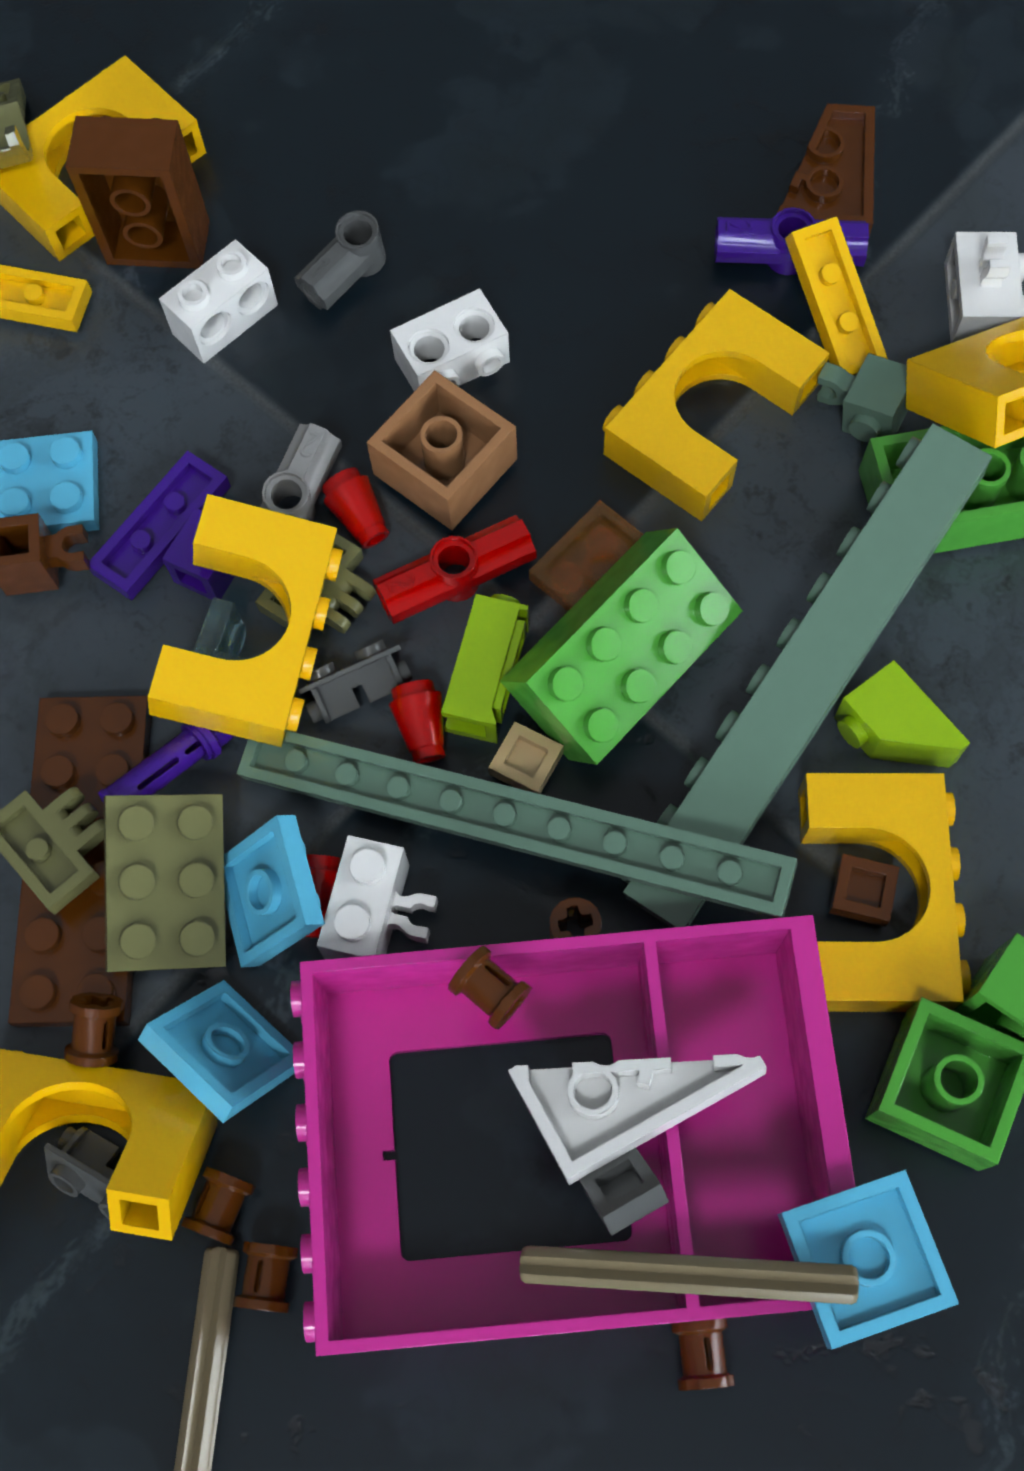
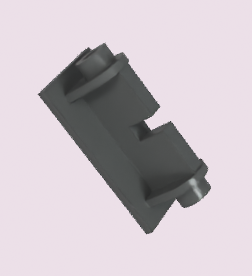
(373, 671)
(82, 1165)

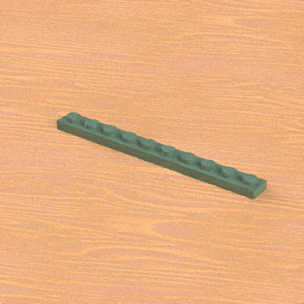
(526, 822)

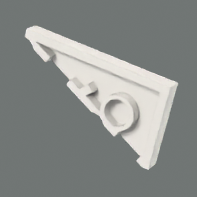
(604, 1111)

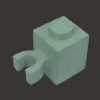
(871, 400)

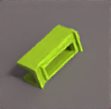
(486, 655)

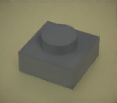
(624, 1191)

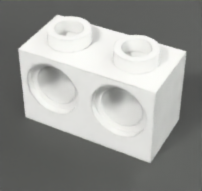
(219, 301)
(447, 337)

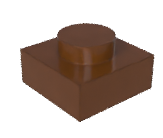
(864, 890)

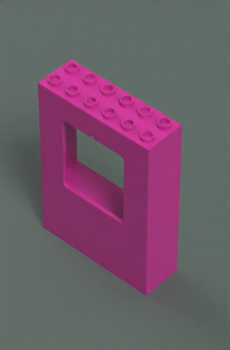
(654, 996)

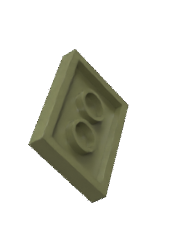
(164, 882)

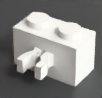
(983, 282)
(367, 901)

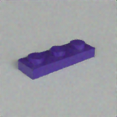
(142, 540)

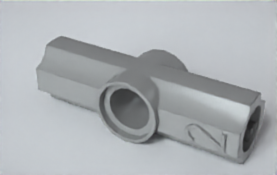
(302, 471)

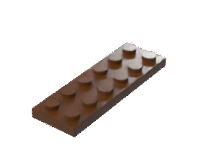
(63, 954)

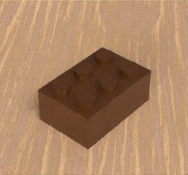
(138, 191)

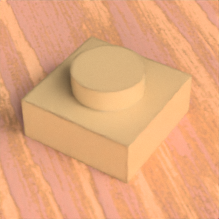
(526, 759)

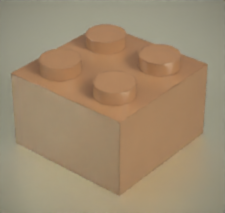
(443, 449)

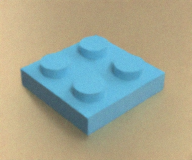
(51, 478)
(270, 891)
(220, 1049)
(888, 1242)

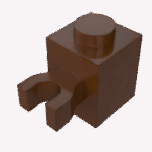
(33, 554)

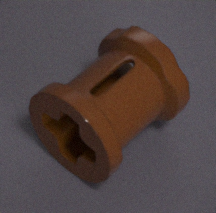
(575, 909)
(489, 987)
(93, 1029)
(218, 1205)
(266, 1277)
(702, 1355)

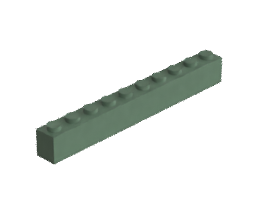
(821, 652)

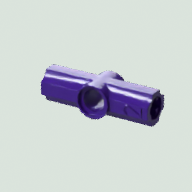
(764, 239)

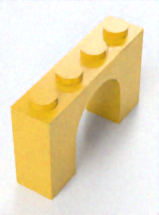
(33, 188)
(728, 343)
(973, 385)
(254, 694)
(911, 822)
(155, 1113)

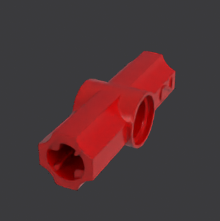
(482, 553)

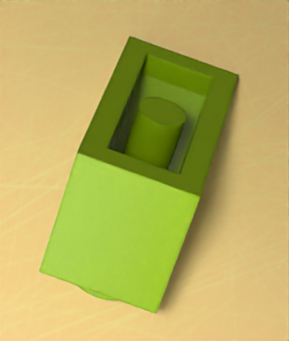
(898, 722)

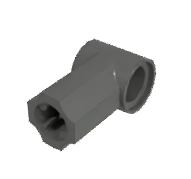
(343, 260)

